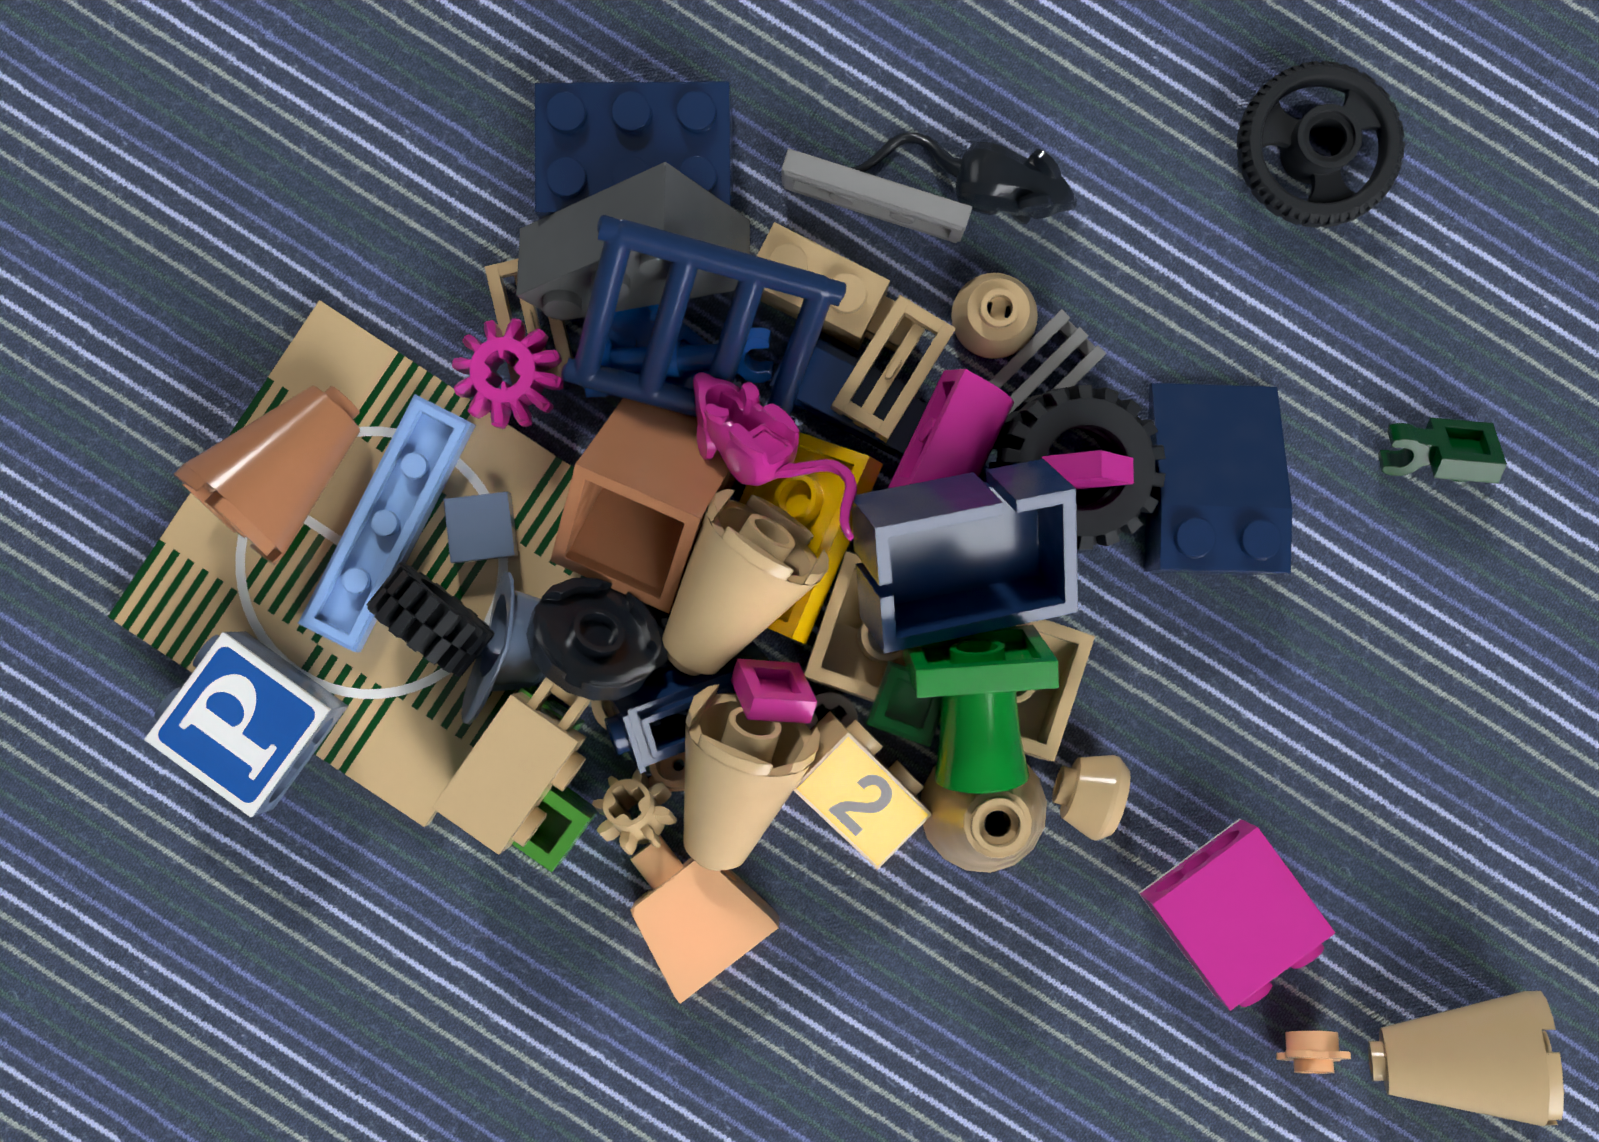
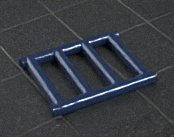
(686, 258)

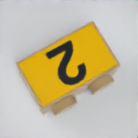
(858, 794)

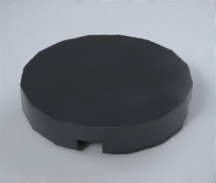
(593, 639)

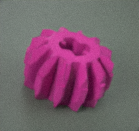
(485, 380)

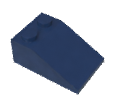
(1223, 483)

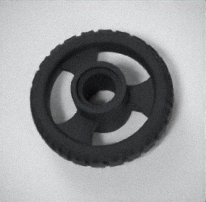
(1267, 124)

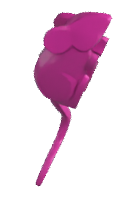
(756, 439)

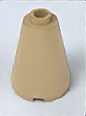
(738, 581)
(737, 776)
(1477, 1059)

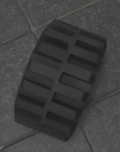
(1116, 430)

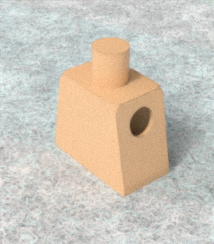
(696, 918)

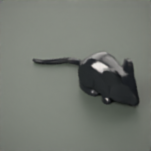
(995, 177)

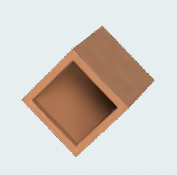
(639, 502)

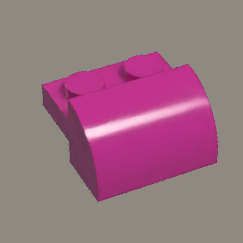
(954, 429)

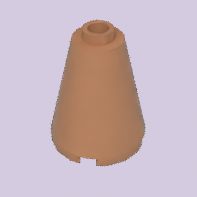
(274, 468)

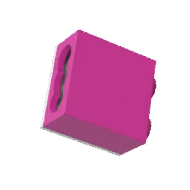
(1238, 914)

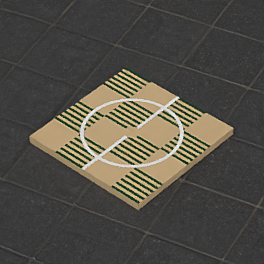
(402, 711)

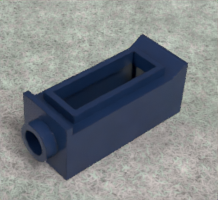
(824, 380)
(661, 697)

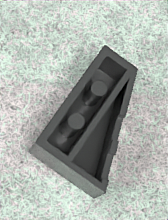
(563, 252)

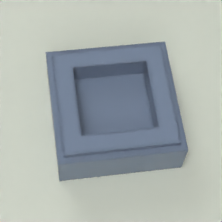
(480, 527)

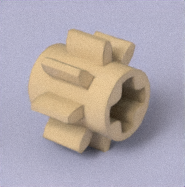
(621, 798)

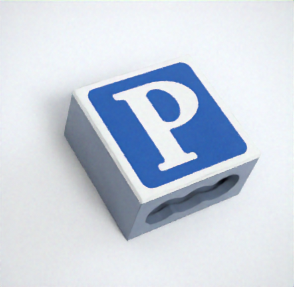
(244, 721)

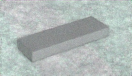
(874, 196)

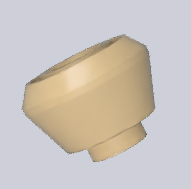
(992, 333)
(1093, 794)

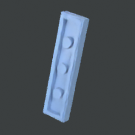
(386, 521)

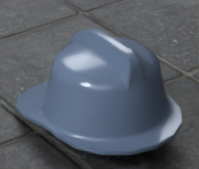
(507, 657)

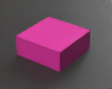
(1093, 468)
(773, 691)

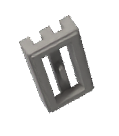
(1075, 338)

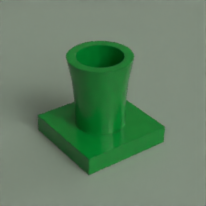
(979, 707)

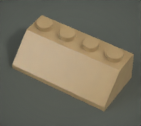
(853, 662)

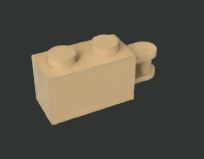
(865, 297)
(514, 768)

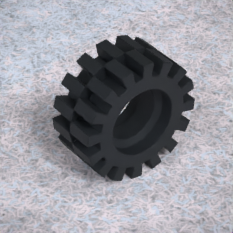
(430, 620)

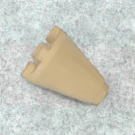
(959, 818)

